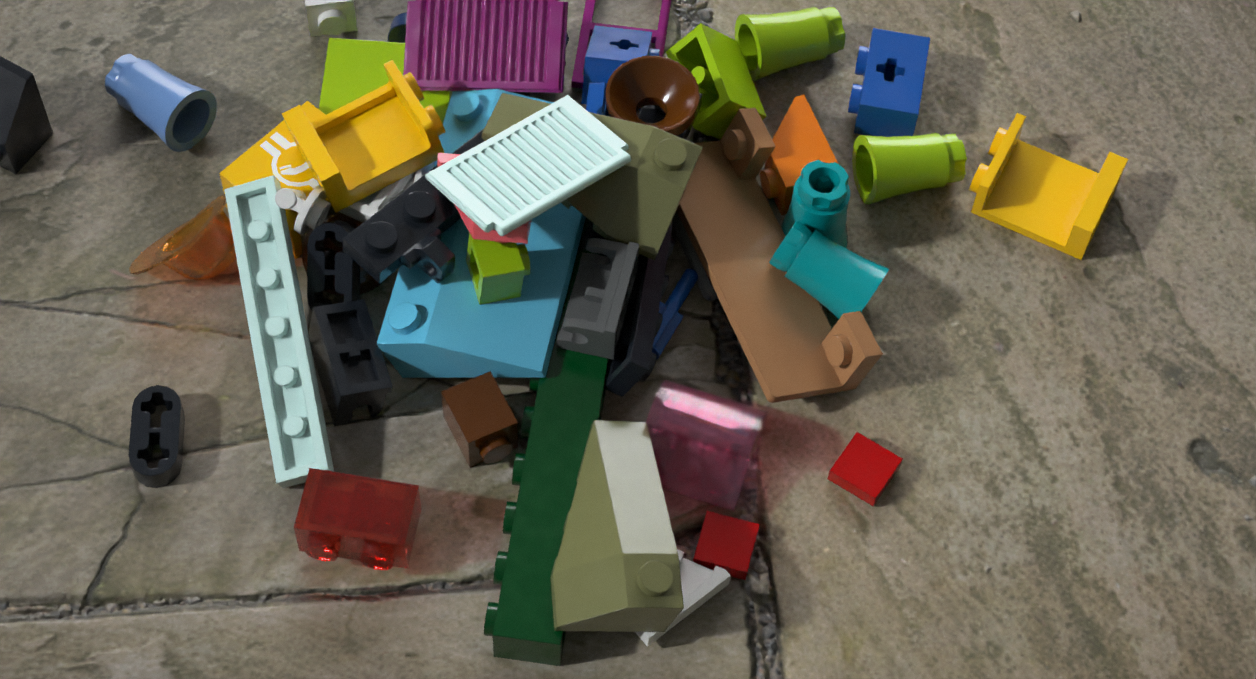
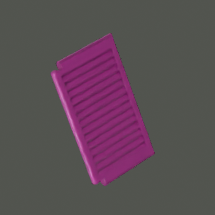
(487, 45)

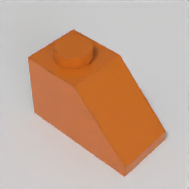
(797, 144)

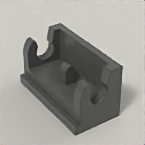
(600, 298)

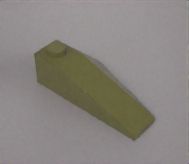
(635, 199)
(618, 542)

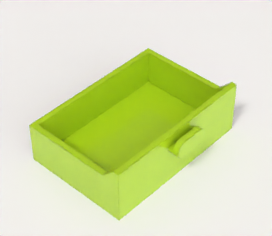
(357, 69)

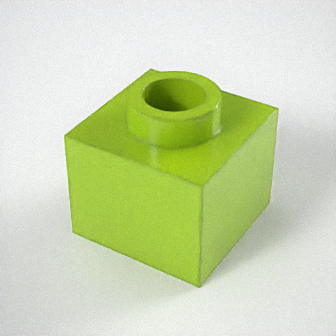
(497, 269)

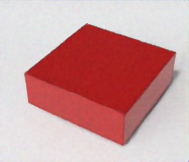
(865, 469)
(726, 544)

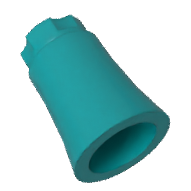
(820, 201)
(827, 270)

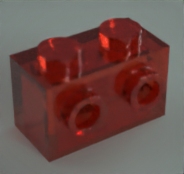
(357, 519)

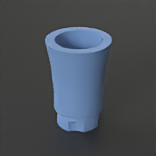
(165, 103)

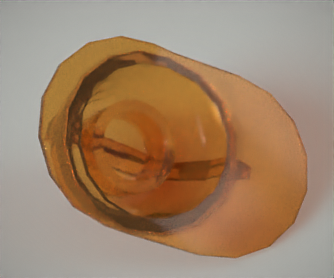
(194, 249)

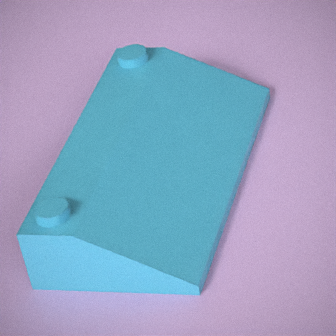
(442, 327)

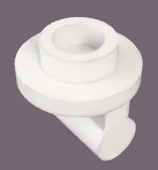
(310, 209)

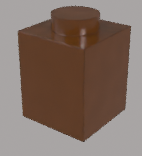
(480, 420)

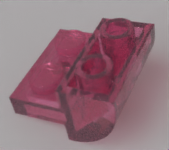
(703, 443)

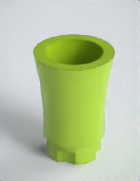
(788, 38)
(905, 164)

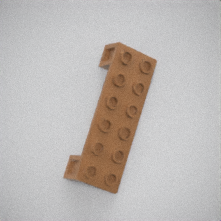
(773, 318)

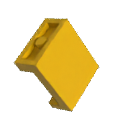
(369, 139)

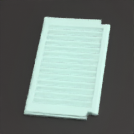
(530, 166)

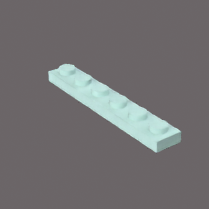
(278, 332)

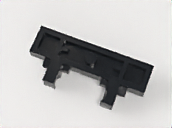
(408, 231)

